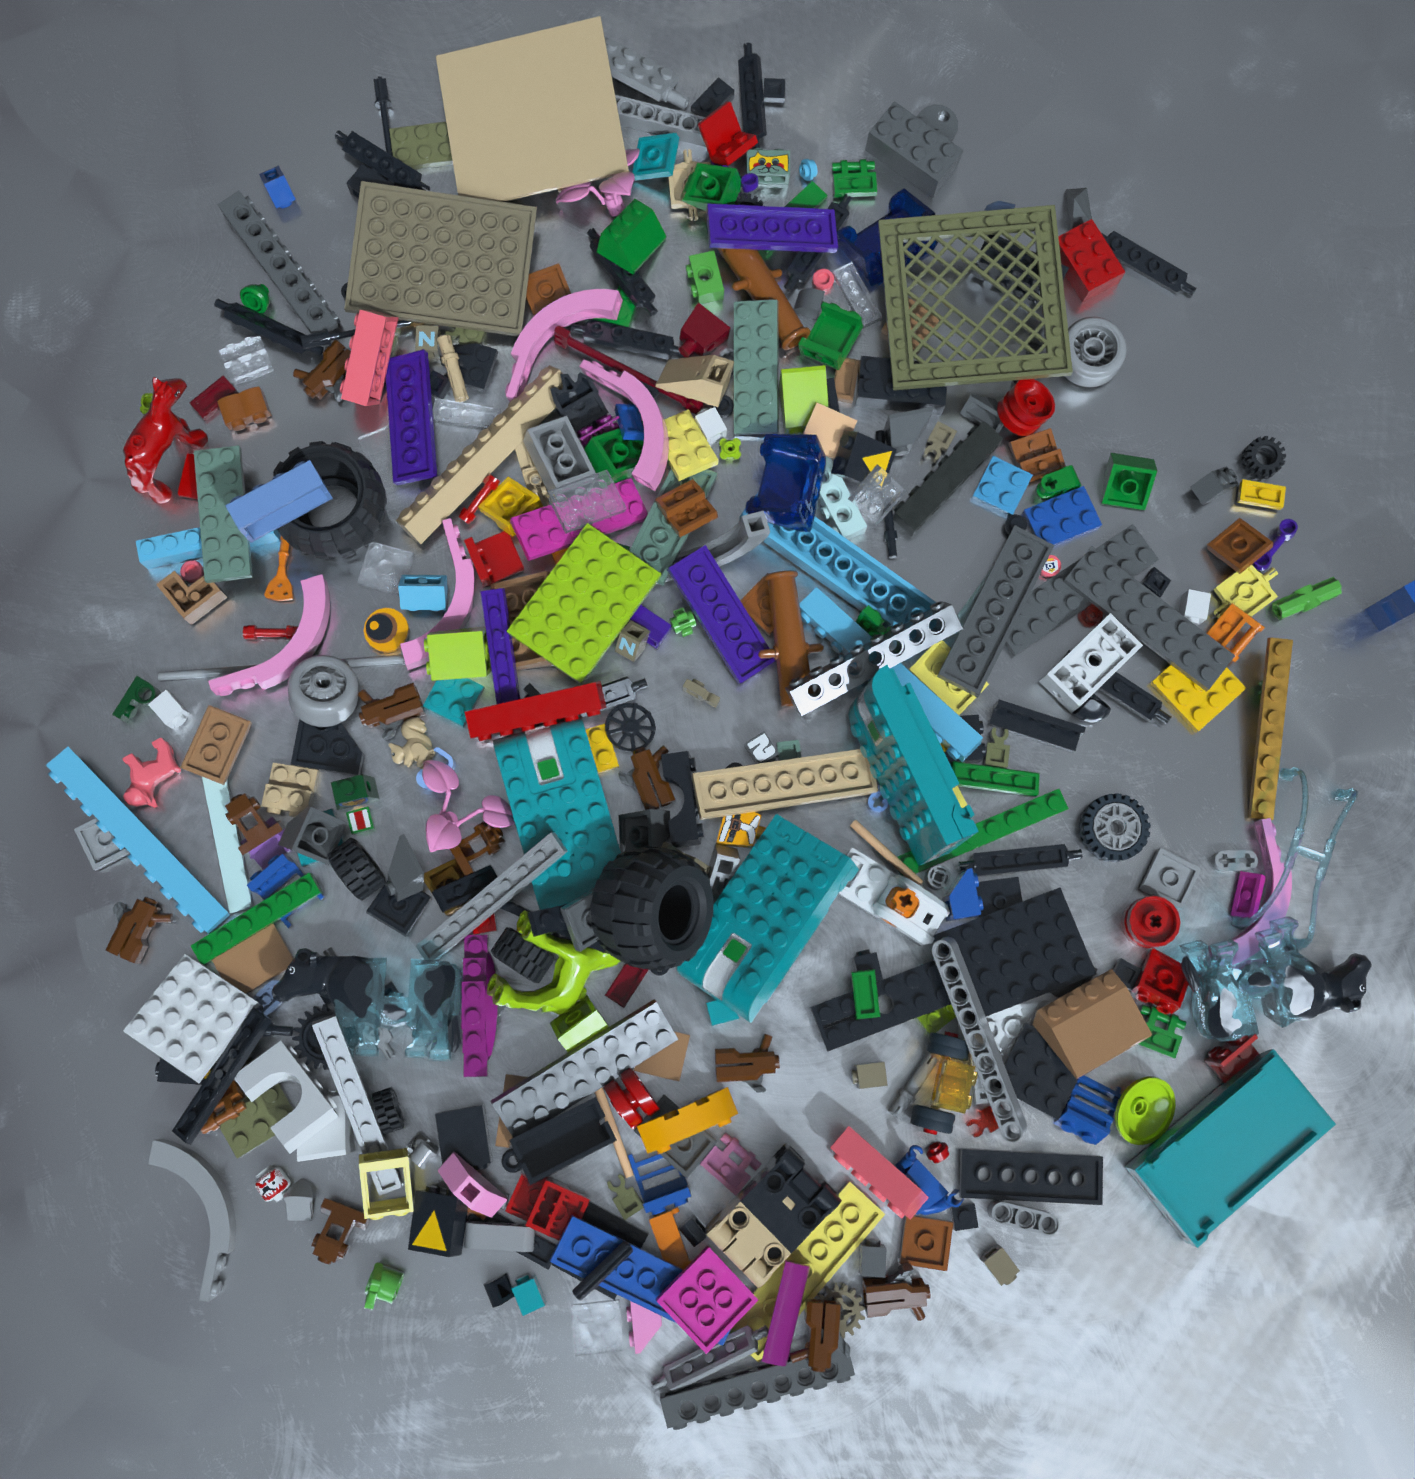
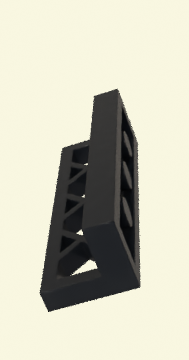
(1035, 725)

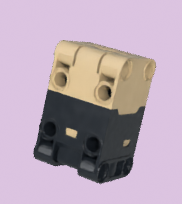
(772, 1215)

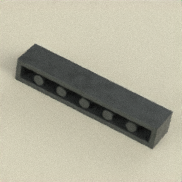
(945, 481)

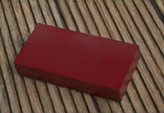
(206, 402)
(625, 984)

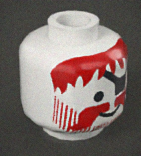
(272, 1183)

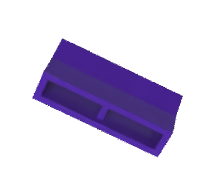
(658, 627)

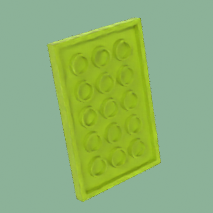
(584, 603)

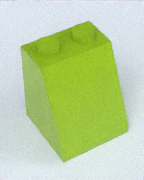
(798, 395)
(458, 654)
(578, 1024)

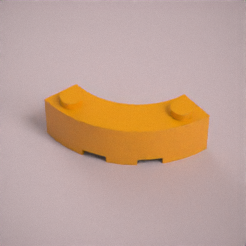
(690, 1120)

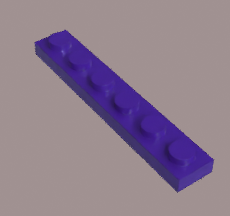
(500, 645)

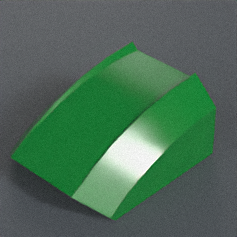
(711, 186)

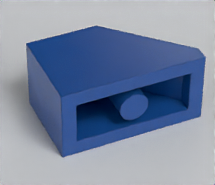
(277, 187)

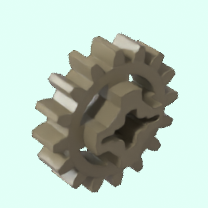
(850, 1308)

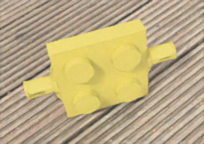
(1246, 590)

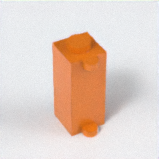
(670, 1238)

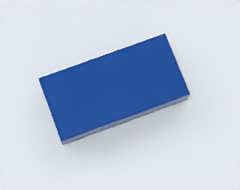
(629, 422)

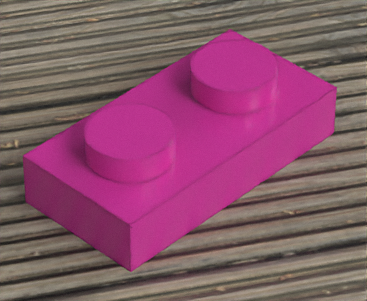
(1248, 894)

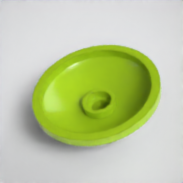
(1145, 1110)

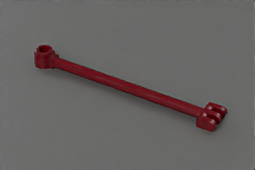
(563, 339)

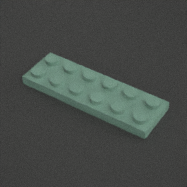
(756, 367)
(657, 541)
(223, 546)

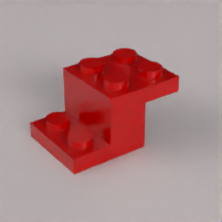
(546, 1205)

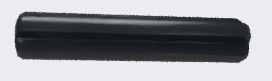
(604, 1269)

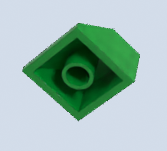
(1128, 481)

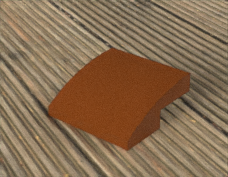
(1037, 454)
(686, 508)

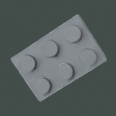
(557, 453)

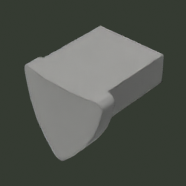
(299, 1201)

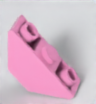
(471, 1186)
(644, 1324)

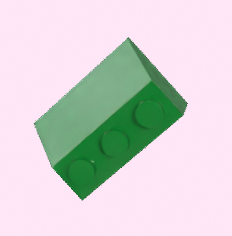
(632, 237)

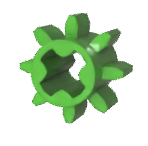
(683, 622)

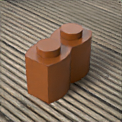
(244, 408)

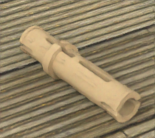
(450, 360)

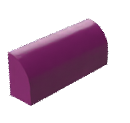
(785, 1313)

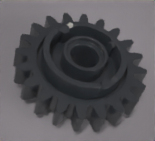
(307, 1038)

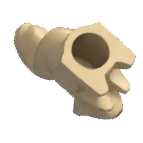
(418, 746)

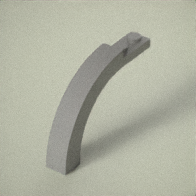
(739, 540)
(216, 1202)

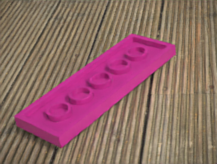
(542, 533)

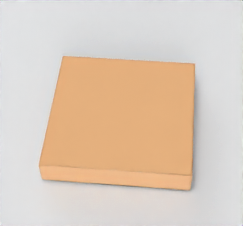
(829, 428)

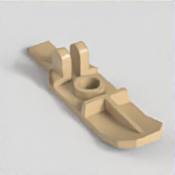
(530, 472)

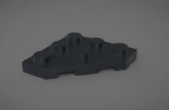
(326, 749)

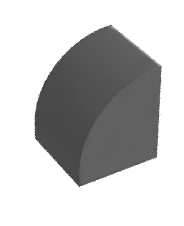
(809, 302)

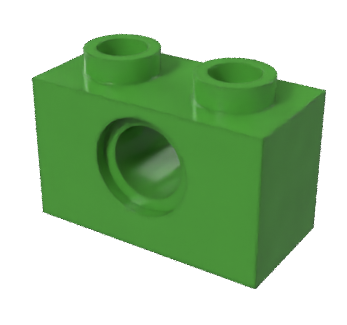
(705, 265)

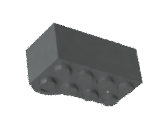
(917, 146)

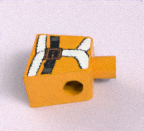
(740, 830)

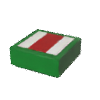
(360, 820)

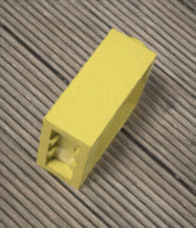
(381, 1161)

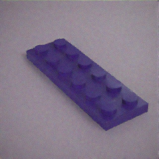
(771, 228)
(411, 418)
(720, 613)

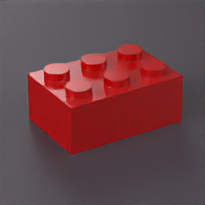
(1089, 260)

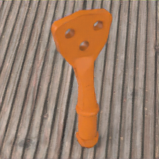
(280, 577)

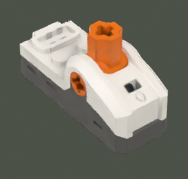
(894, 900)

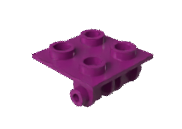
(604, 422)

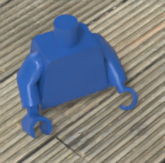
(920, 1176)

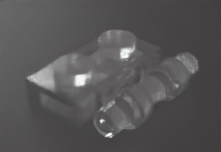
(247, 366)

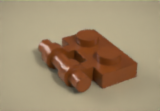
(227, 1102)

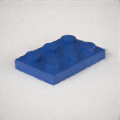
(1063, 517)

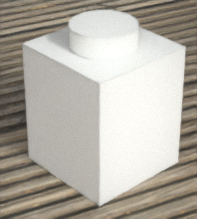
(711, 425)
(1195, 606)
(169, 709)

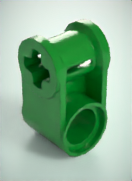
(1058, 483)

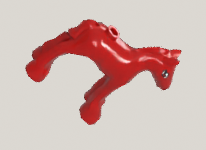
(155, 435)

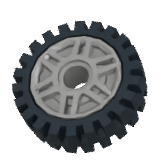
(1131, 822)

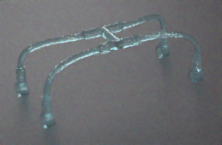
(1295, 848)

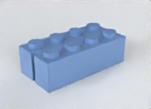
(278, 501)

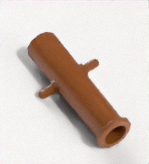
(761, 285)
(790, 646)

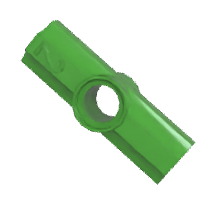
(1306, 598)

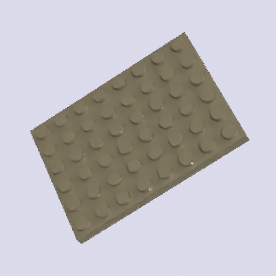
(441, 258)

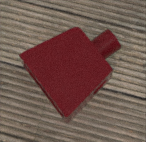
(702, 332)

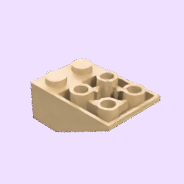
(697, 378)

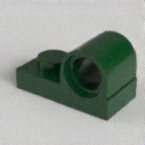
(133, 697)

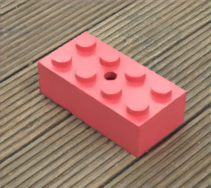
(368, 357)
(884, 1177)

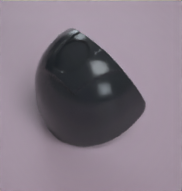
(1092, 710)

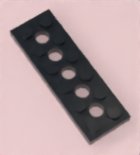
(1041, 1190)

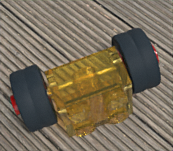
(950, 1086)

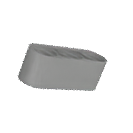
(1033, 1222)
(499, 1236)

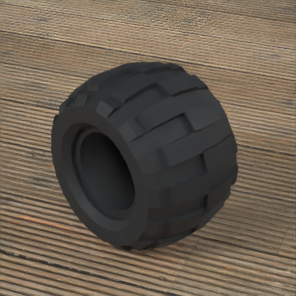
(343, 468)
(652, 908)

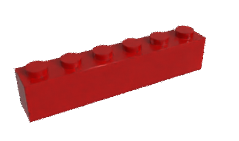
(534, 710)

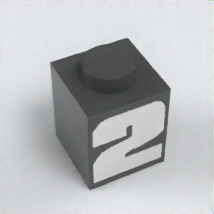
(761, 749)
(872, 1259)

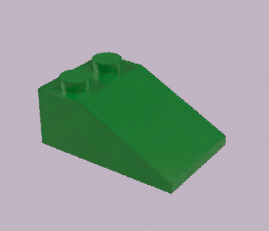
(614, 454)

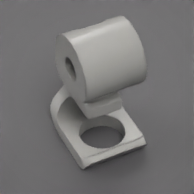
(423, 1152)

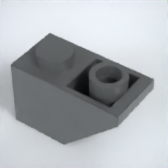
(1214, 484)

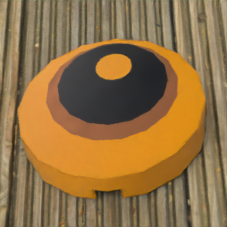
(386, 630)

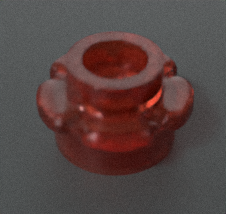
(1091, 621)

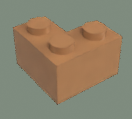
(193, 600)

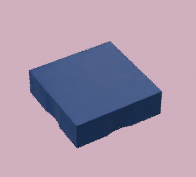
(1393, 607)

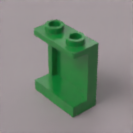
(832, 336)

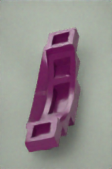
(478, 1010)

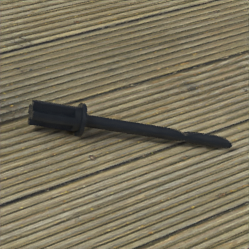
(383, 102)
(325, 338)

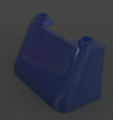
(864, 247)
(790, 480)

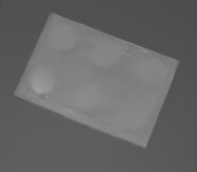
(586, 501)

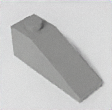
(723, 867)

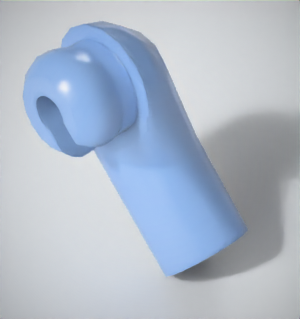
(998, 205)

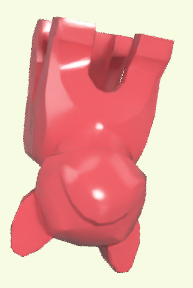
(149, 774)

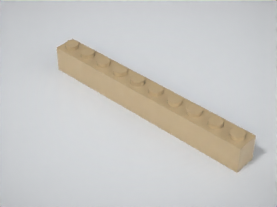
(481, 457)

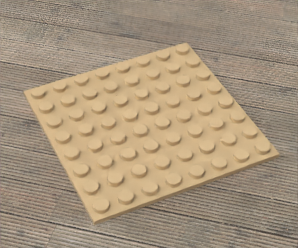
(532, 112)

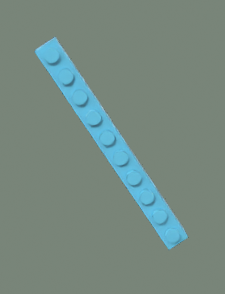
(845, 633)
(138, 840)

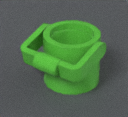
(383, 1285)

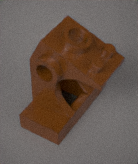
(242, 805)
(465, 854)
(329, 1249)

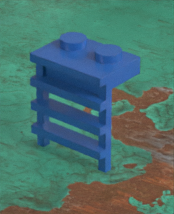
(274, 877)
(1084, 1119)
(661, 1195)

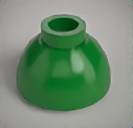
(255, 297)

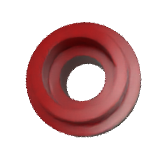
(937, 1152)

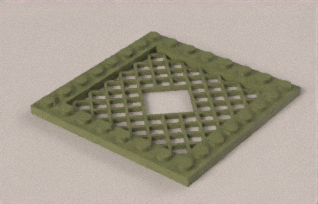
(1043, 222)

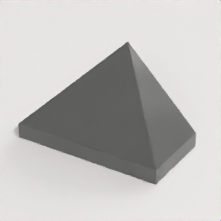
(1078, 206)
(982, 409)

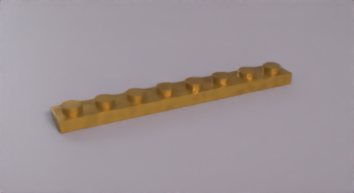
(1270, 728)

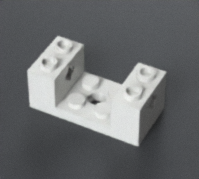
(1075, 678)

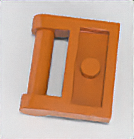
(1230, 624)

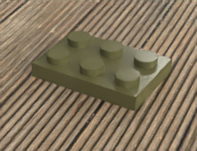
(422, 145)
(255, 1122)

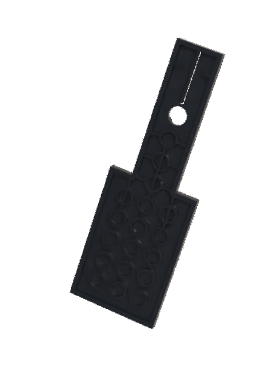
(1007, 955)

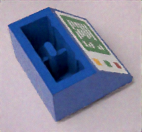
(963, 897)

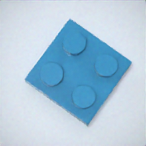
(1002, 485)

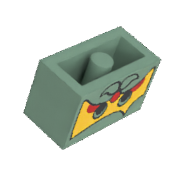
(769, 165)

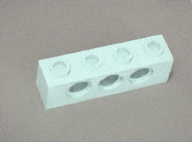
(835, 485)

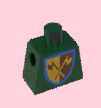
(354, 791)

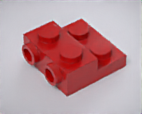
(1161, 982)

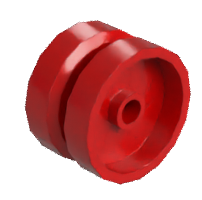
(1026, 407)
(1141, 913)
(629, 1099)

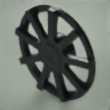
(630, 726)

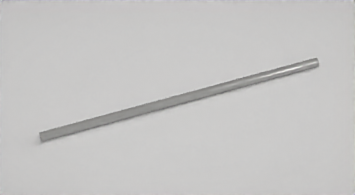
(222, 671)

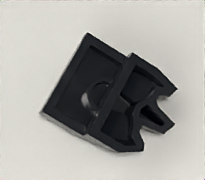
(475, 364)
(578, 401)

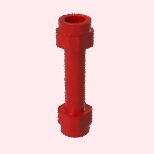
(490, 483)
(252, 632)

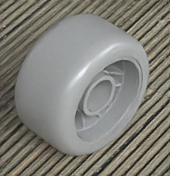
(1107, 351)
(323, 691)

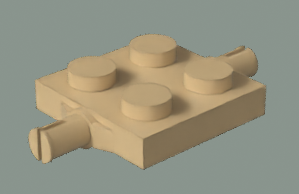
(678, 181)

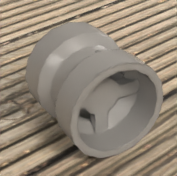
(933, 879)

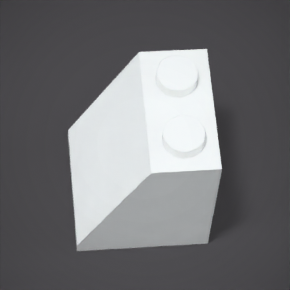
(333, 1139)

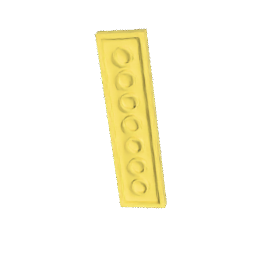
(823, 1251)

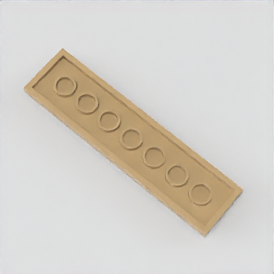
(782, 784)

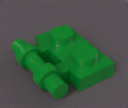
(854, 184)
(871, 622)
(1162, 1040)

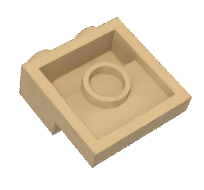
(290, 789)

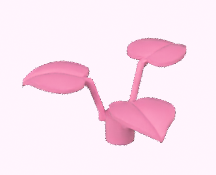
(613, 188)
(442, 828)

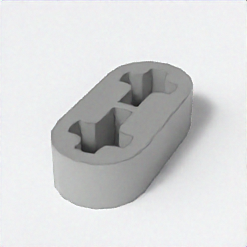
(1234, 855)

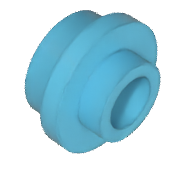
(808, 169)

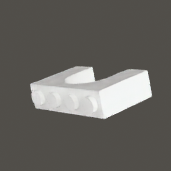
(312, 1111)

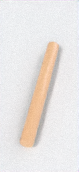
(885, 852)
(618, 1145)

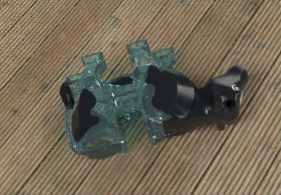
(1283, 979)
(355, 992)

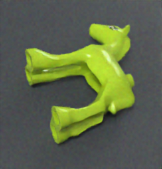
(568, 979)

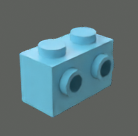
(423, 592)

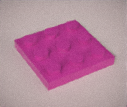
(706, 1299)

